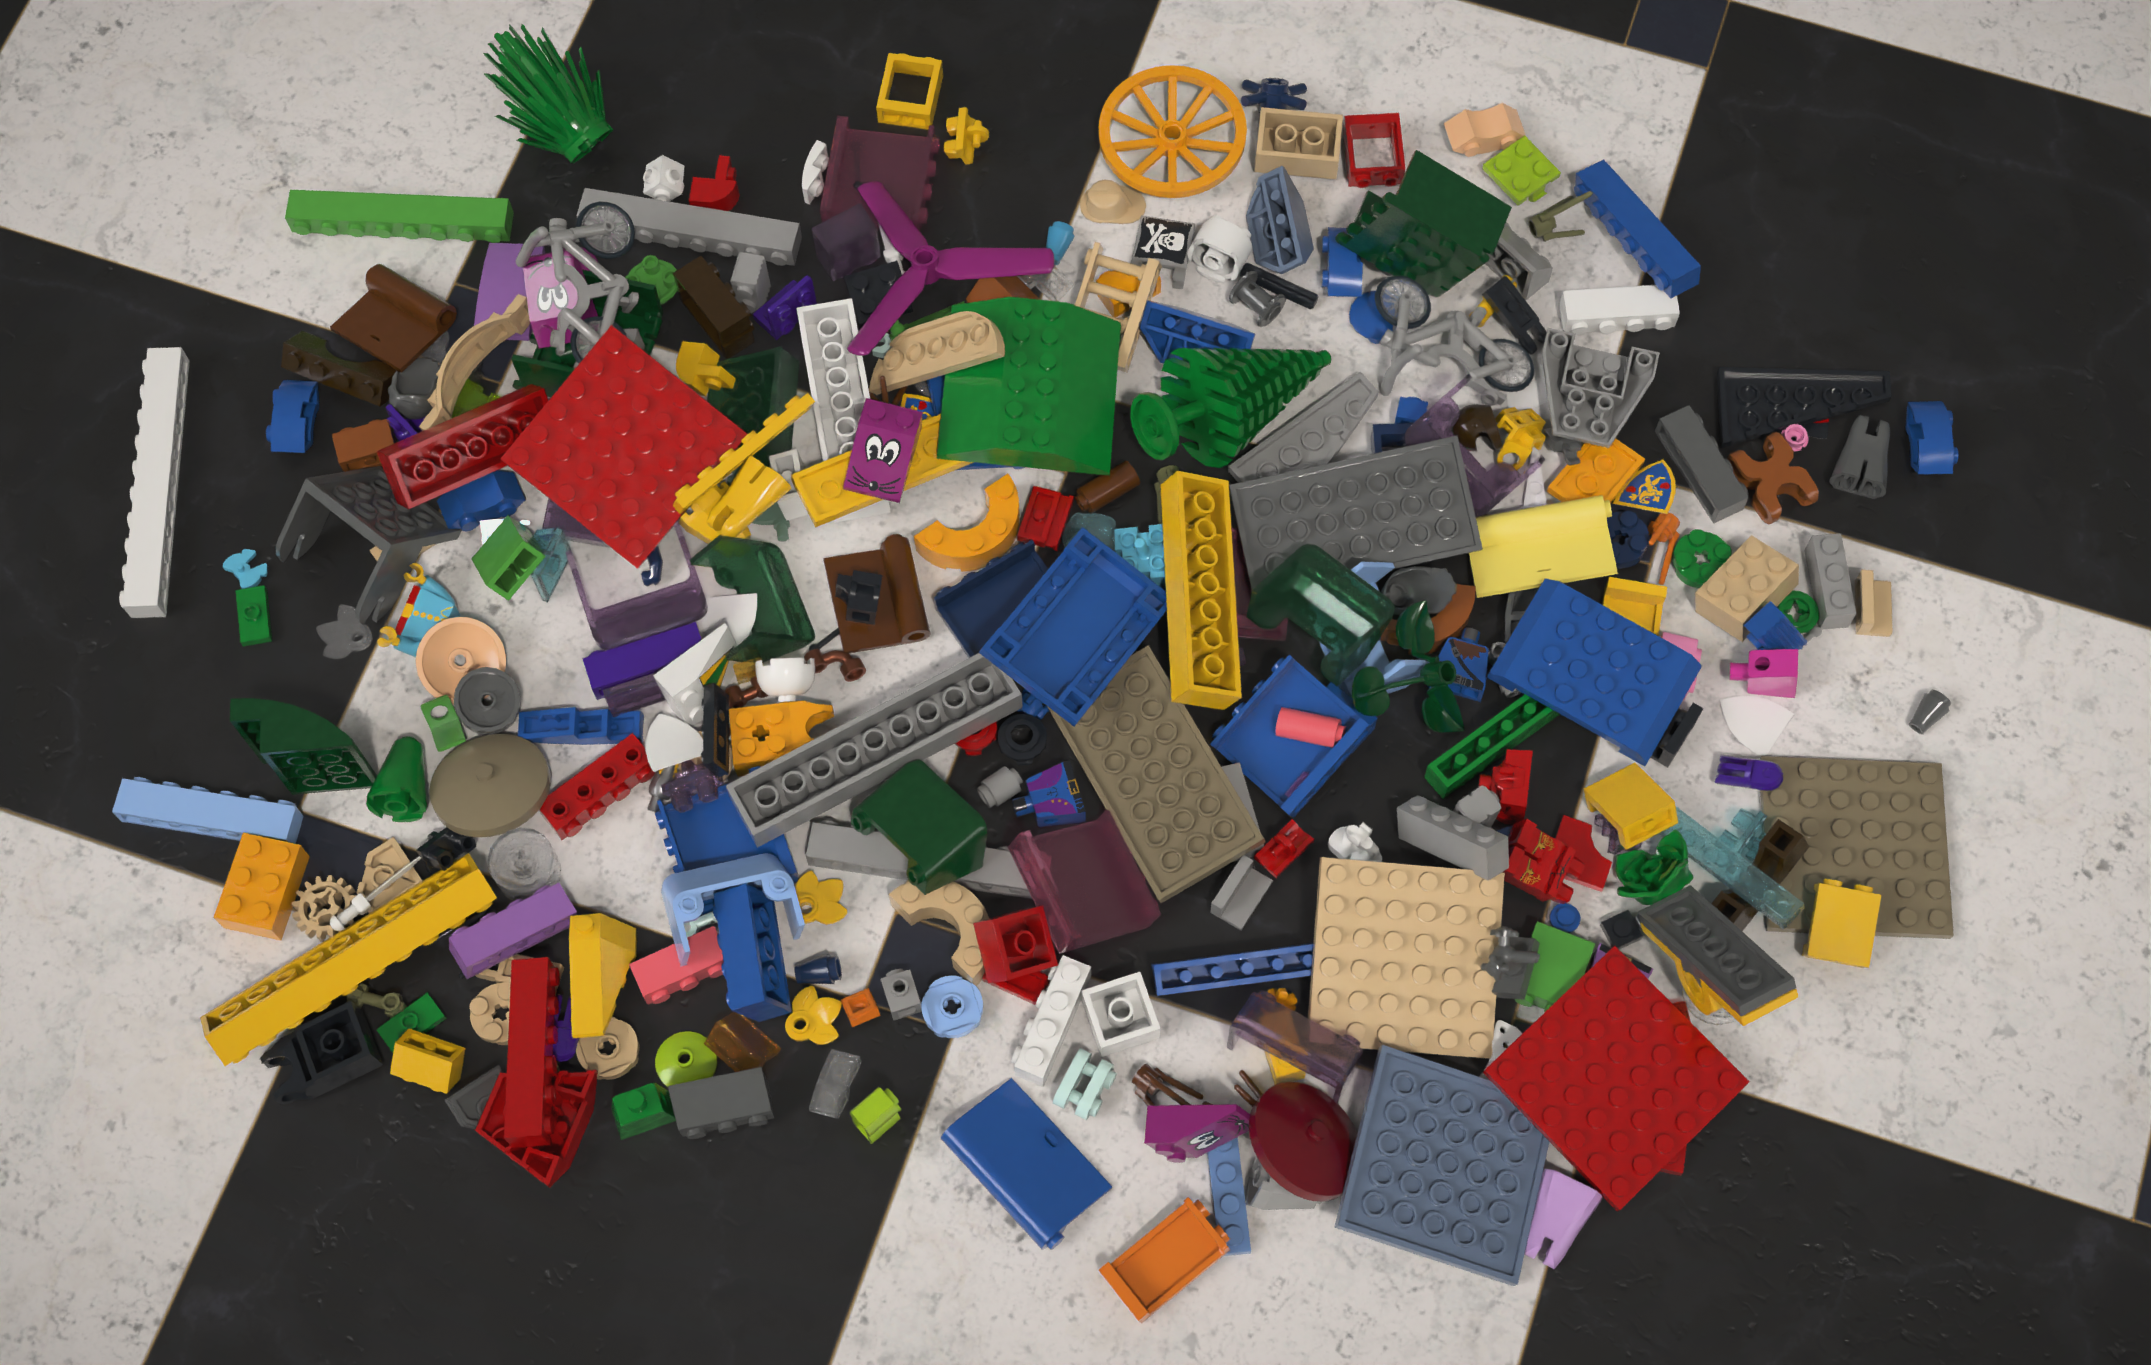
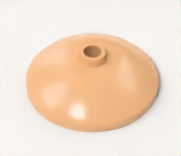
(446, 641)

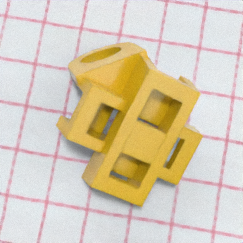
(1522, 431)

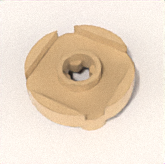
(483, 1011)
(623, 1056)

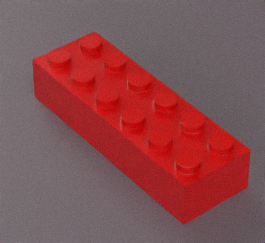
(459, 447)

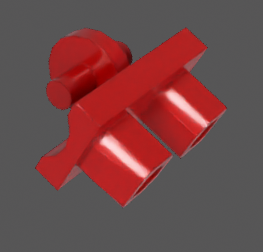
(1284, 848)

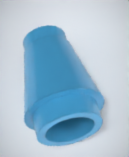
(1059, 239)

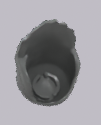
(413, 388)
(1419, 584)

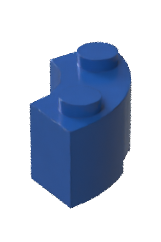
(1343, 267)
(293, 416)
(1931, 437)
(481, 499)

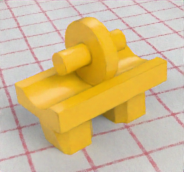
(968, 135)

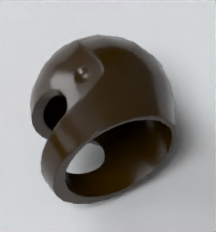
(1475, 422)

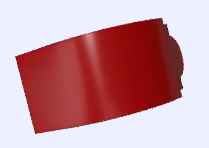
(716, 193)

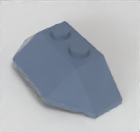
(1278, 223)

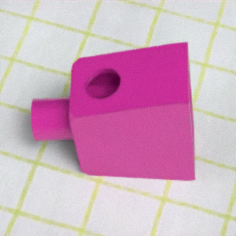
(1769, 672)

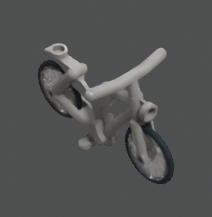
(606, 233)
(1408, 306)

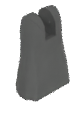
(1864, 460)

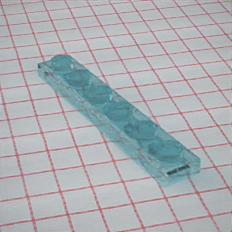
(1737, 872)

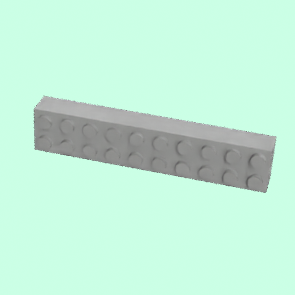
(872, 747)

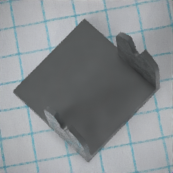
(368, 506)

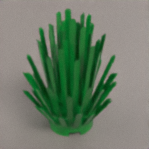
(553, 104)

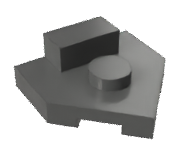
(471, 1100)

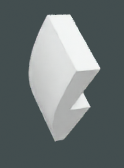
(812, 174)

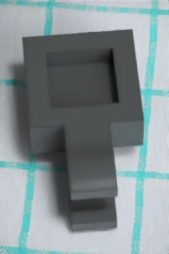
(1563, 445)

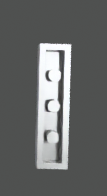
(1617, 309)

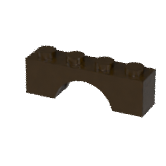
(310, 358)
(1775, 857)

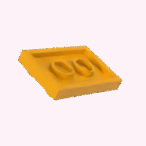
(1599, 473)

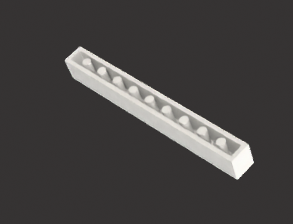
(155, 483)

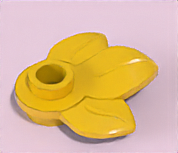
(822, 898)
(817, 1014)

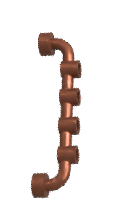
(851, 670)

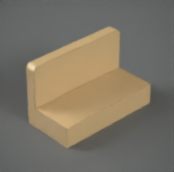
(1873, 605)

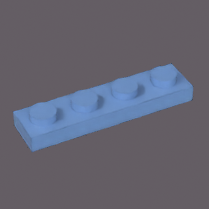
(1229, 1196)

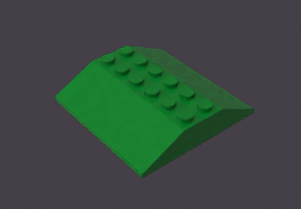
(1045, 399)

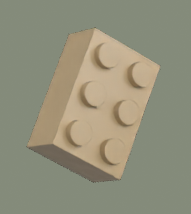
(1300, 142)
(1745, 586)

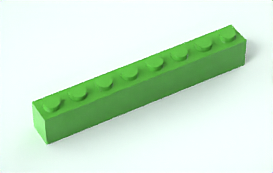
(399, 215)

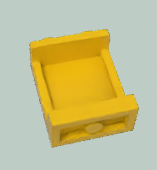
(1636, 601)
(1632, 804)
(1842, 924)

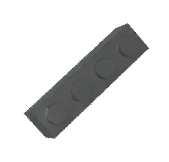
(1702, 464)

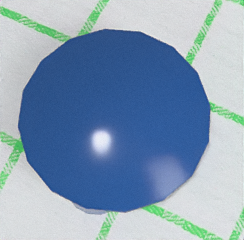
(1367, 319)

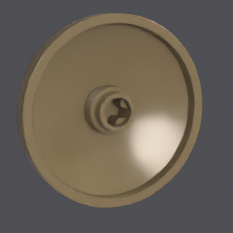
(490, 785)

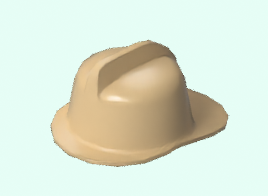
(1112, 203)

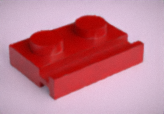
(1045, 518)

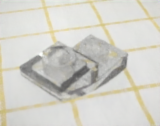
(1052, 285)
(833, 1084)

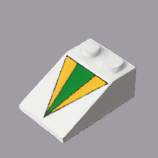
(701, 665)

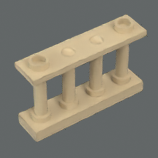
(1130, 327)

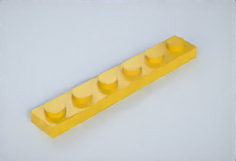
(751, 445)

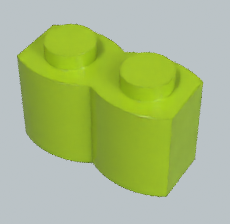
(876, 1114)

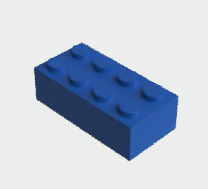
(751, 953)

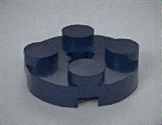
(1636, 539)

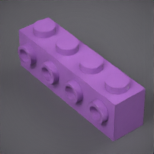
(511, 930)

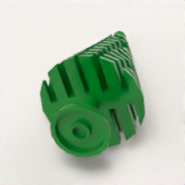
(1220, 399)

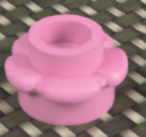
(1798, 432)

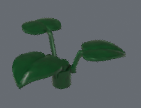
(1416, 633)

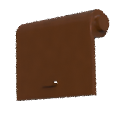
(397, 315)
(900, 609)

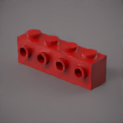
(597, 787)

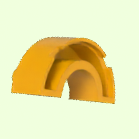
(979, 545)

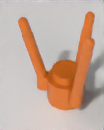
(1664, 529)

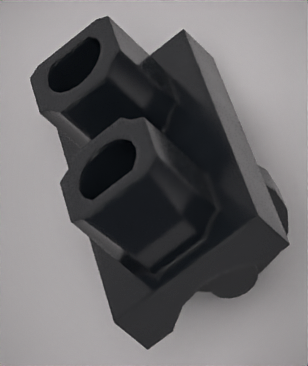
(443, 848)

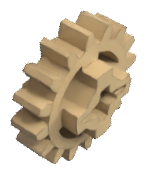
(316, 897)

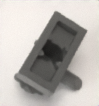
(1511, 963)

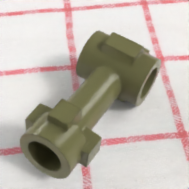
(390, 1002)

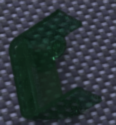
(761, 569)

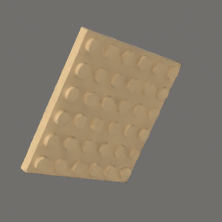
(1405, 956)

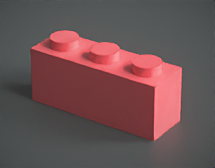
(661, 972)

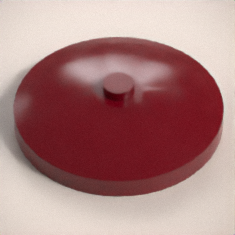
(1303, 1140)

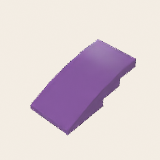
(501, 283)

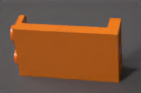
(1166, 1259)

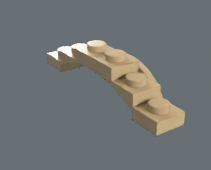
(468, 353)

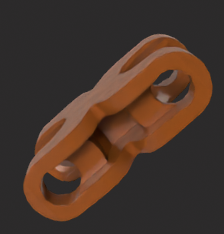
(1773, 478)

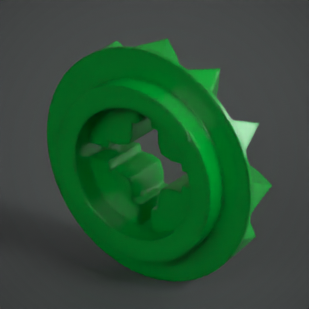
(1805, 605)

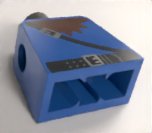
(1470, 664)

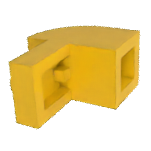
(699, 369)

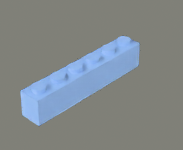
(205, 812)

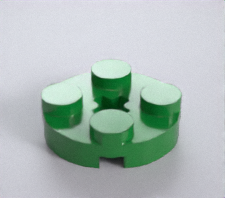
(1694, 544)

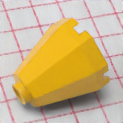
(697, 524)

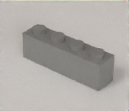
(1453, 837)

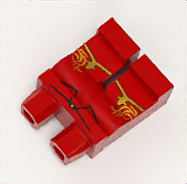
(1540, 863)

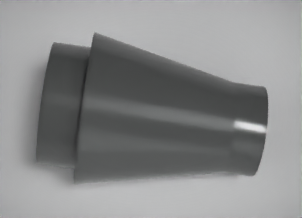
(1930, 710)

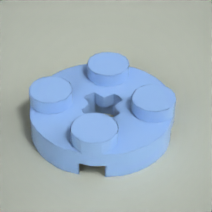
(936, 999)

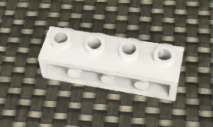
(1052, 1022)

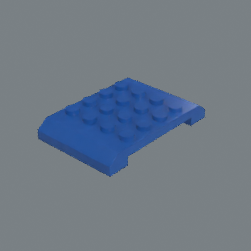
(1077, 626)
(1596, 669)

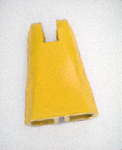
(748, 496)

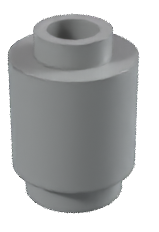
(1000, 786)

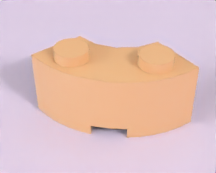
(1484, 130)

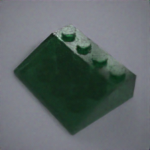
(761, 388)

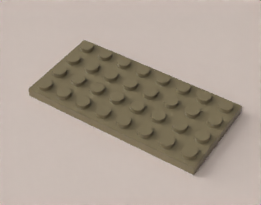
(1160, 779)

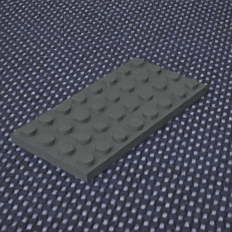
(1370, 508)

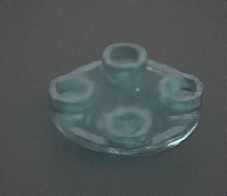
(1097, 524)

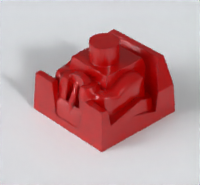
(1511, 785)

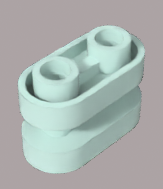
(1101, 1078)

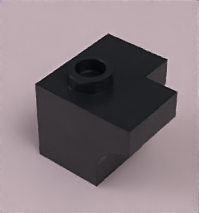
(860, 595)

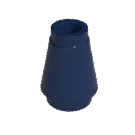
(819, 970)

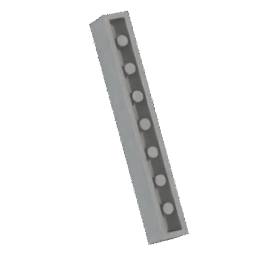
(704, 227)
(874, 854)

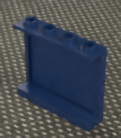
(989, 596)

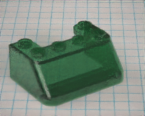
(1325, 603)

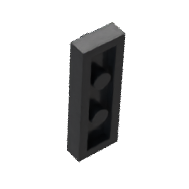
(715, 730)

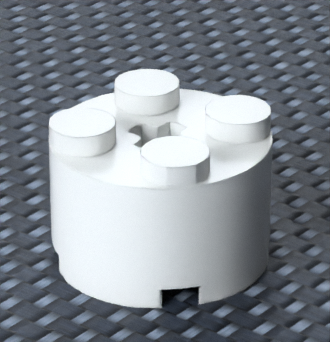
(1220, 249)

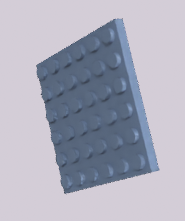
(1443, 1168)

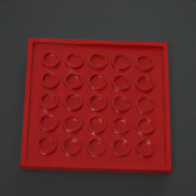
(621, 446)
(1616, 1078)

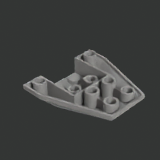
(1593, 389)

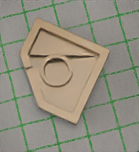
(380, 866)

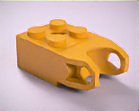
(781, 724)

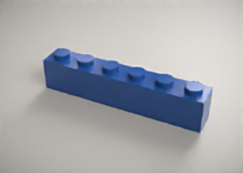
(1637, 229)
(1232, 969)

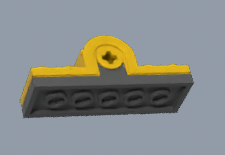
(1716, 959)

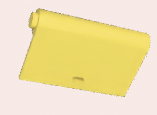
(1543, 542)

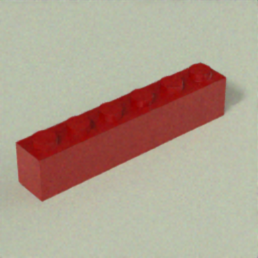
(531, 1052)

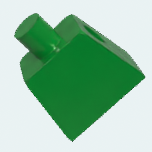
(642, 1110)

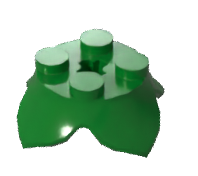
(1655, 875)

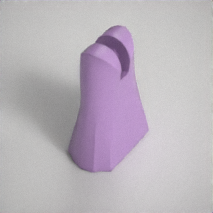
(1559, 1215)

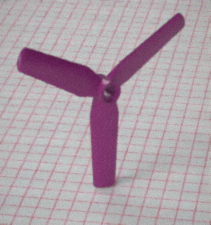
(930, 265)

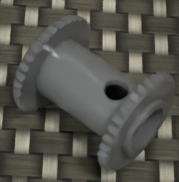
(1257, 298)

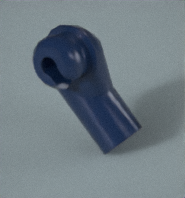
(655, 563)

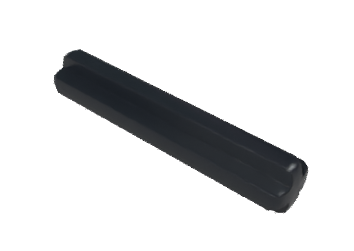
(1281, 286)

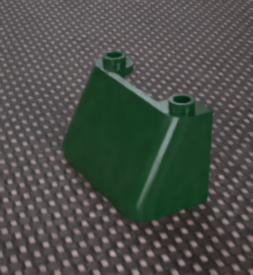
(926, 824)

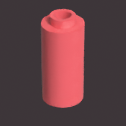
(1309, 727)

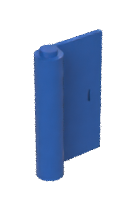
(1032, 1178)

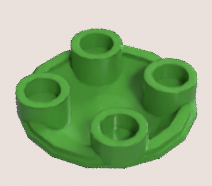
(656, 273)

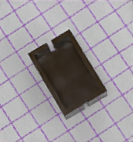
(715, 306)

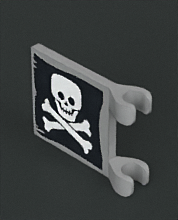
(1166, 242)

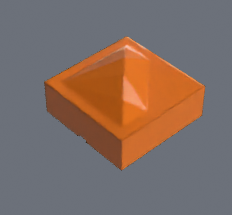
(860, 1007)

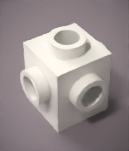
(663, 179)

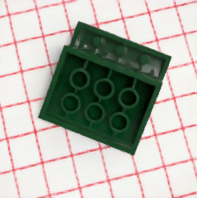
(301, 747)

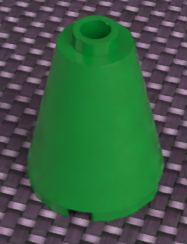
(400, 783)

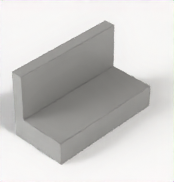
(1240, 894)

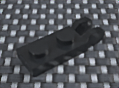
(1515, 313)

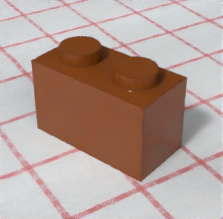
(358, 445)

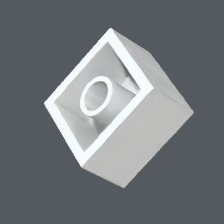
(1120, 1014)

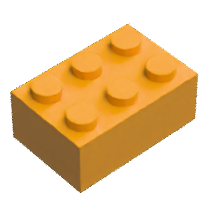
(261, 886)

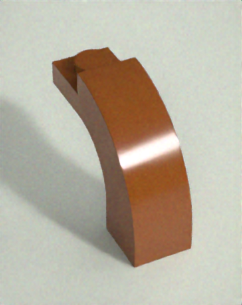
(1447, 622)

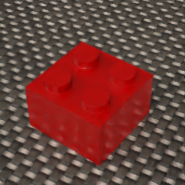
(1015, 944)

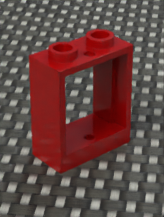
(1384, 126)

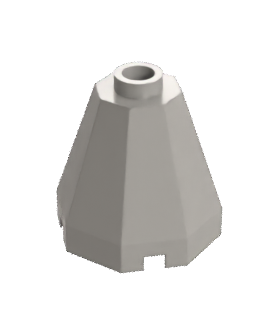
(1269, 1195)

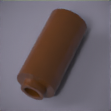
(1107, 488)

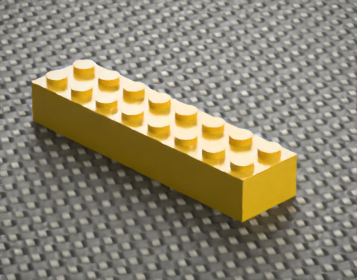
(1200, 591)

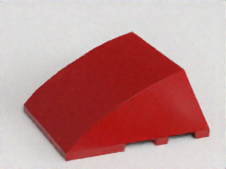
(571, 1115)

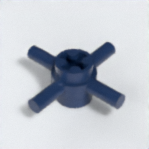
(1274, 94)

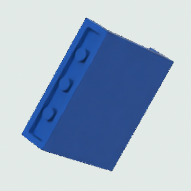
(1277, 761)
(714, 835)

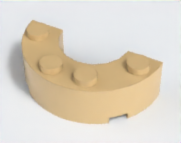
(957, 907)

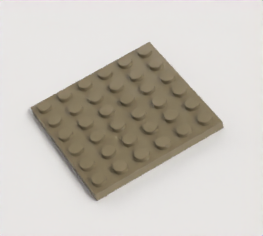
(1871, 829)

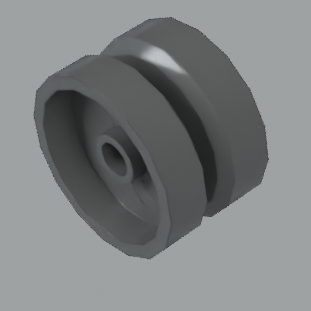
(492, 718)

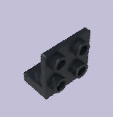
(1676, 734)

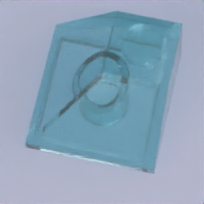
(549, 571)

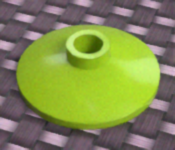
(701, 1062)

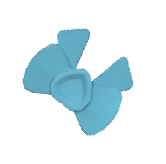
(239, 566)

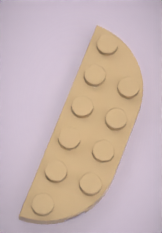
(938, 349)

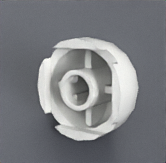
(785, 677)

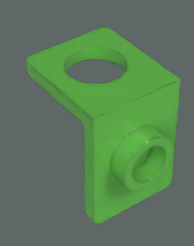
(445, 730)

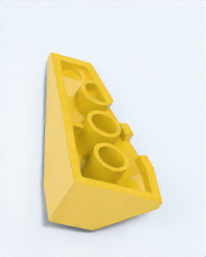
(598, 970)

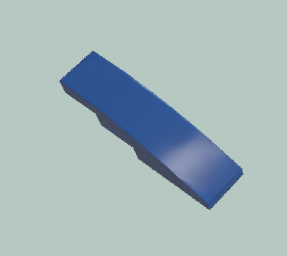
(579, 727)

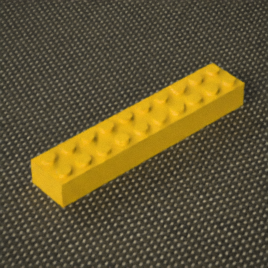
(346, 960)

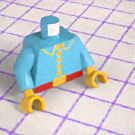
(424, 608)

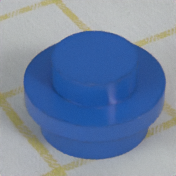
(1565, 917)

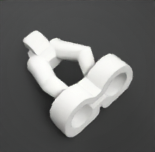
(1354, 843)

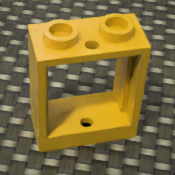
(903, 112)

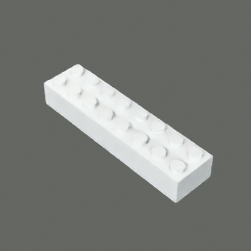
(835, 382)

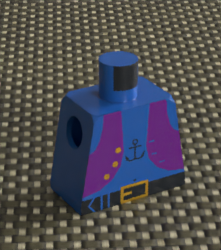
(1052, 797)

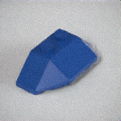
(1175, 327)

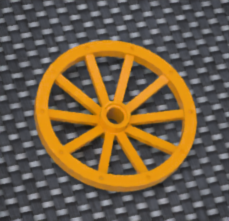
(1172, 129)

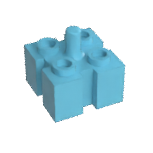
(1143, 551)

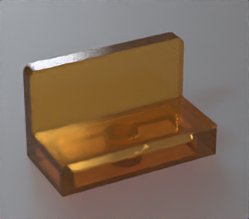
(740, 1043)

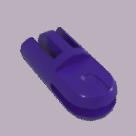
(1748, 773)
(566, 1044)

